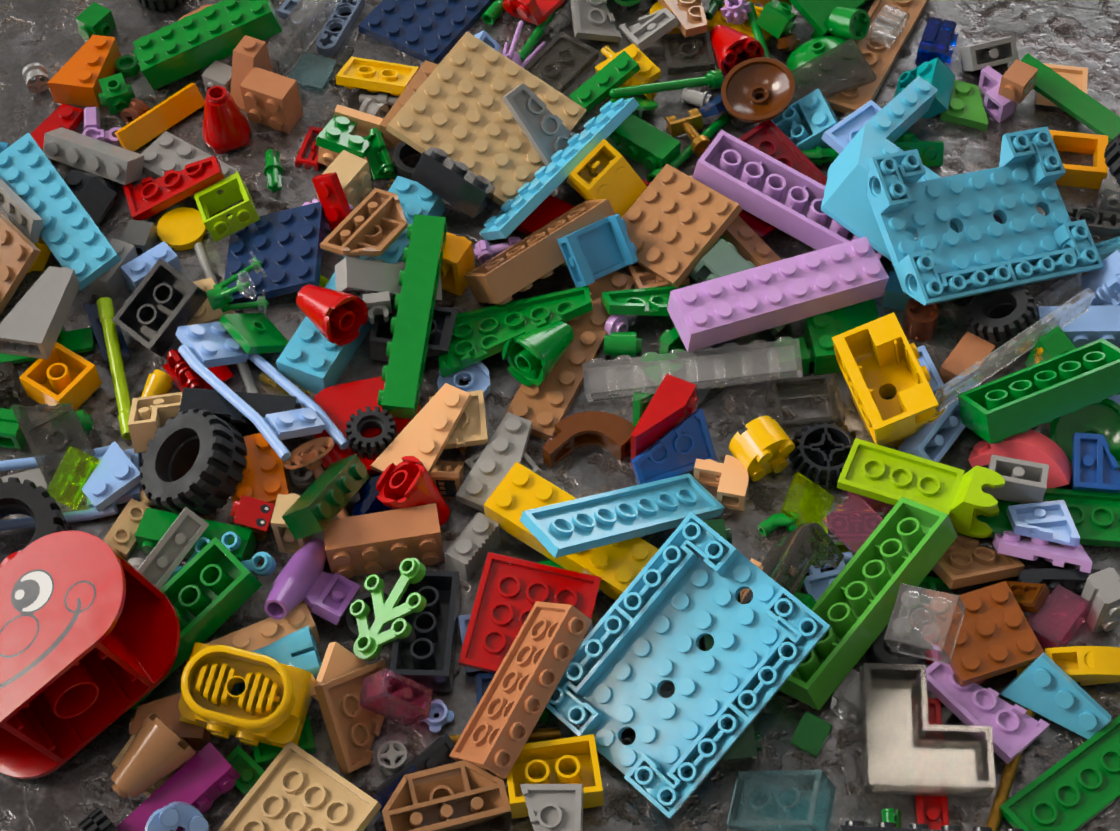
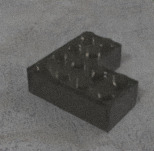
(906, 752)

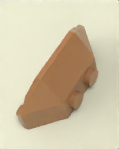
(368, 227)
(445, 799)

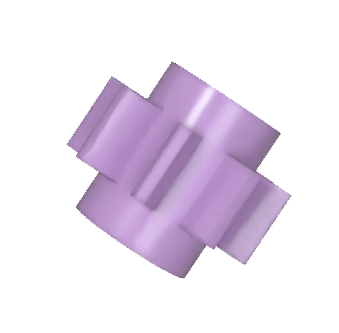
(736, 11)

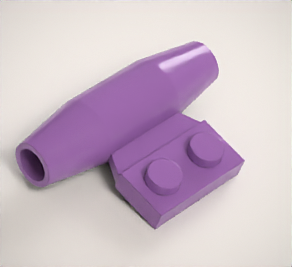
(304, 581)

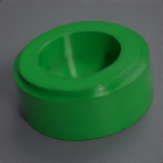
(127, 65)

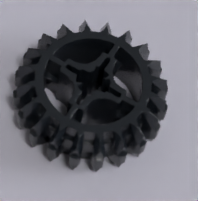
(809, 453)

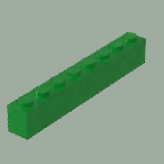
(414, 316)

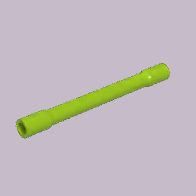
(106, 314)

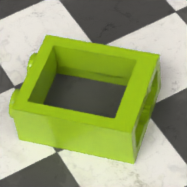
(211, 202)

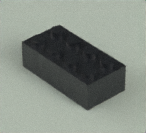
(431, 646)

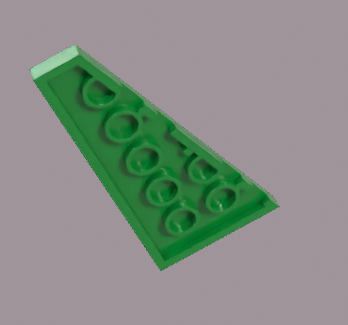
(487, 329)

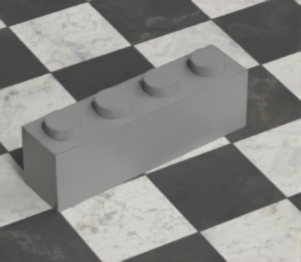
(93, 155)
(371, 276)

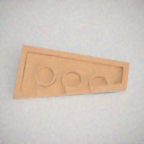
(427, 431)

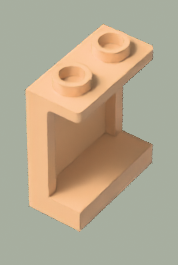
(365, 123)

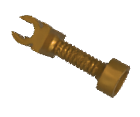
(689, 126)

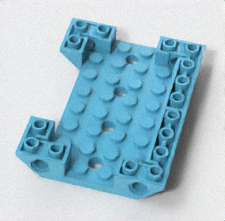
(984, 253)

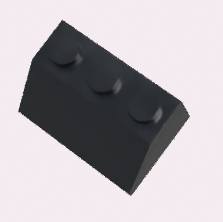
(453, 182)

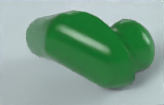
(774, 522)

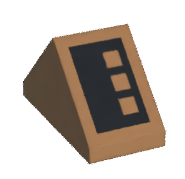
(448, 477)

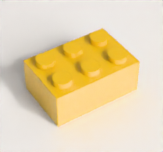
(556, 762)

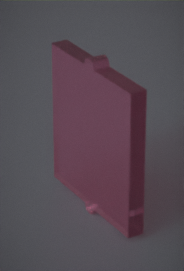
(853, 522)

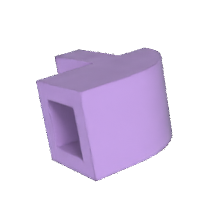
(995, 104)

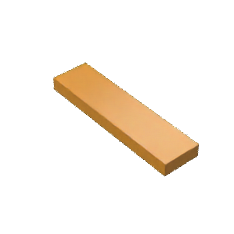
(160, 118)

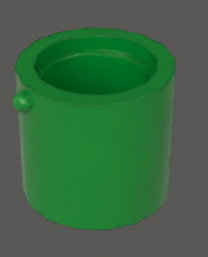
(849, 23)

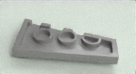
(495, 461)

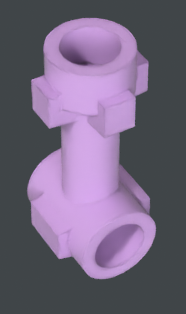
(484, 252)

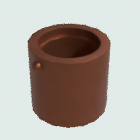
(920, 321)

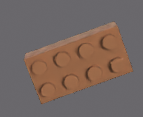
(383, 540)

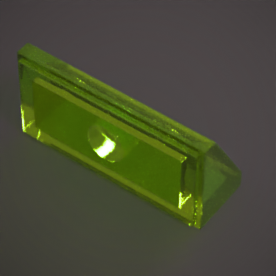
(71, 477)

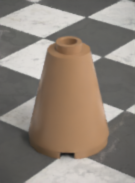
(150, 757)

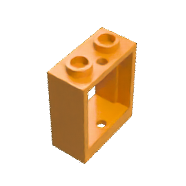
(1082, 143)

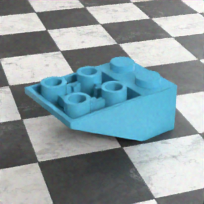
(807, 121)

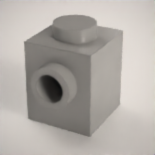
(217, 75)

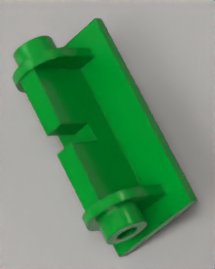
(378, 156)

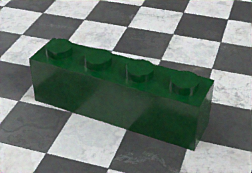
(326, 497)

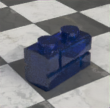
(937, 41)

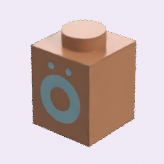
(1018, 81)

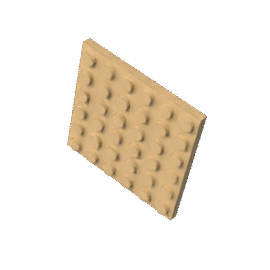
(466, 117)

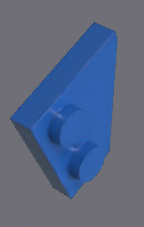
(1093, 464)

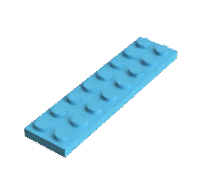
(563, 163)
(66, 223)
(619, 514)

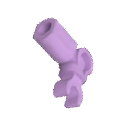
(93, 129)

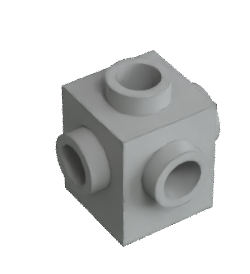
(1111, 194)

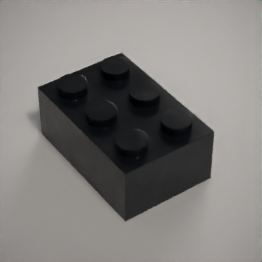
(160, 306)

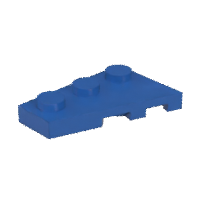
(676, 450)

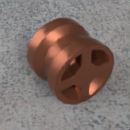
(135, 109)

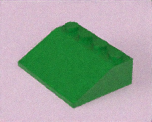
(821, 328)

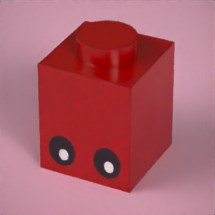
(253, 513)

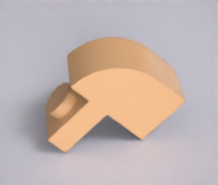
(729, 478)

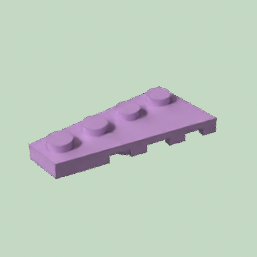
(982, 707)

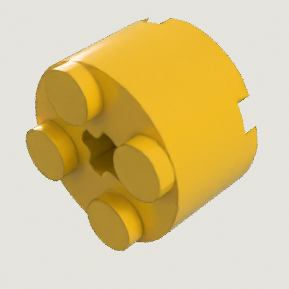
(762, 447)

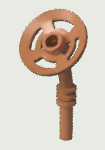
(309, 455)

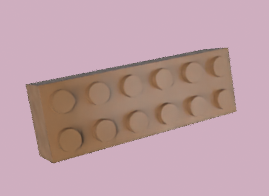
(532, 256)

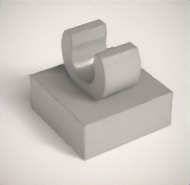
(378, 304)

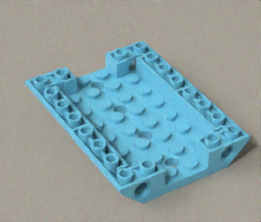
(655, 639)

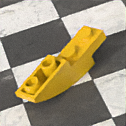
(1087, 663)

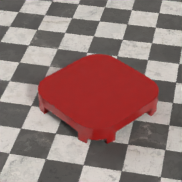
(344, 400)

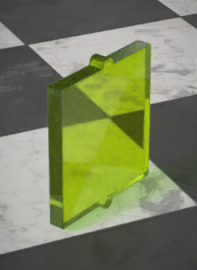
(806, 501)

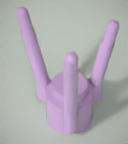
(514, 56)

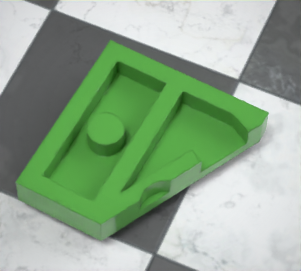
(966, 106)

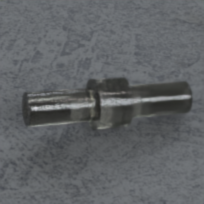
(347, 54)

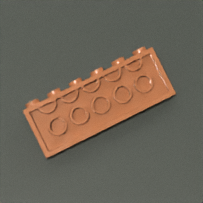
(521, 687)

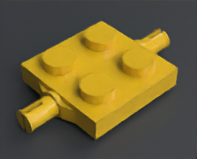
(648, 73)

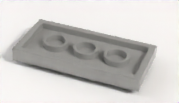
(174, 153)

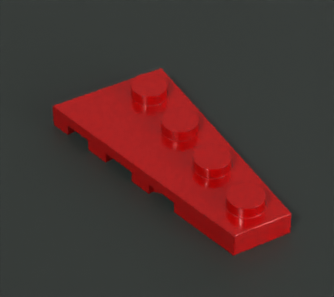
(163, 192)

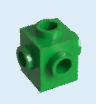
(115, 93)

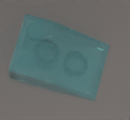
(781, 801)

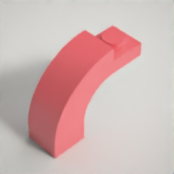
(1029, 447)

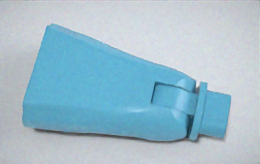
(293, 650)

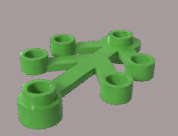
(370, 640)

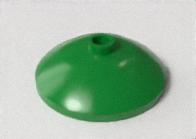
(811, 50)
(1092, 419)

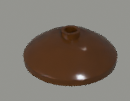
(754, 80)

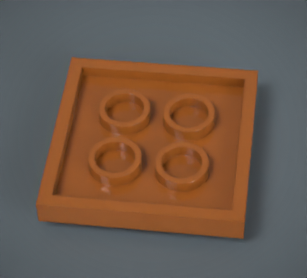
(992, 636)

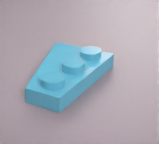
(1057, 697)

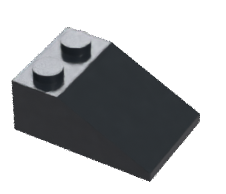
(440, 334)

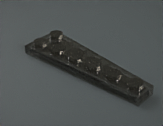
(831, 72)

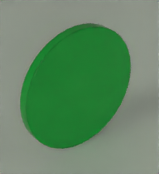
(644, 104)

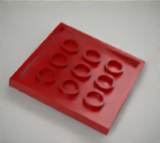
(506, 598)

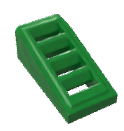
(640, 403)

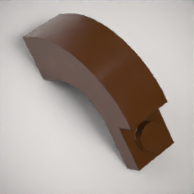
(589, 429)

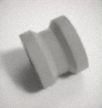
(35, 77)
(371, 107)
(390, 752)

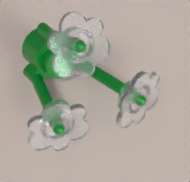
(222, 295)

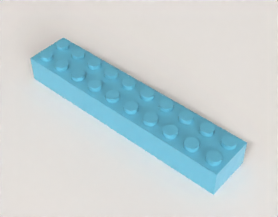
(309, 356)

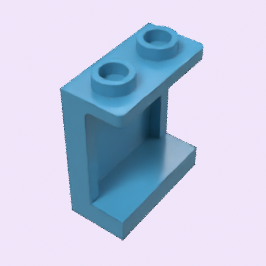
(597, 250)

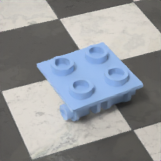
(1105, 281)

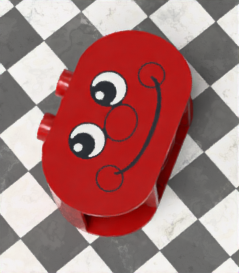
(75, 647)

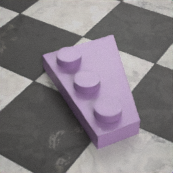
(1030, 548)

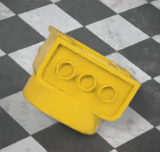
(882, 365)
(267, 711)

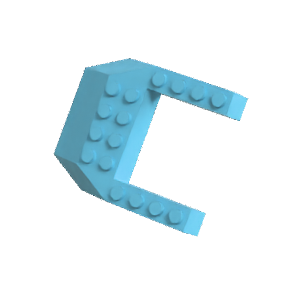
(847, 178)

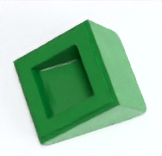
(811, 734)

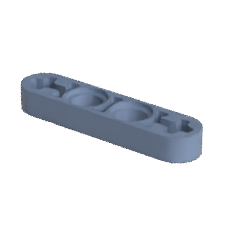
(335, 21)

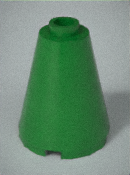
(537, 352)

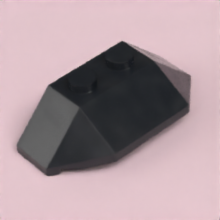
(93, 192)

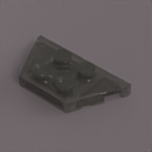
(50, 434)

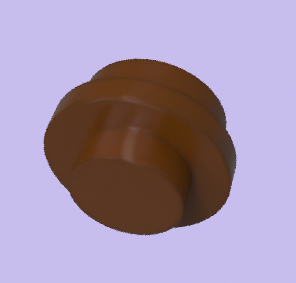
(788, 42)

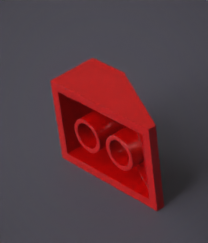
(668, 407)

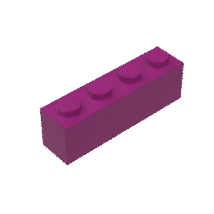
(195, 783)

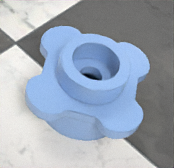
(445, 716)

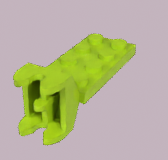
(893, 474)

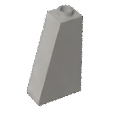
(40, 315)

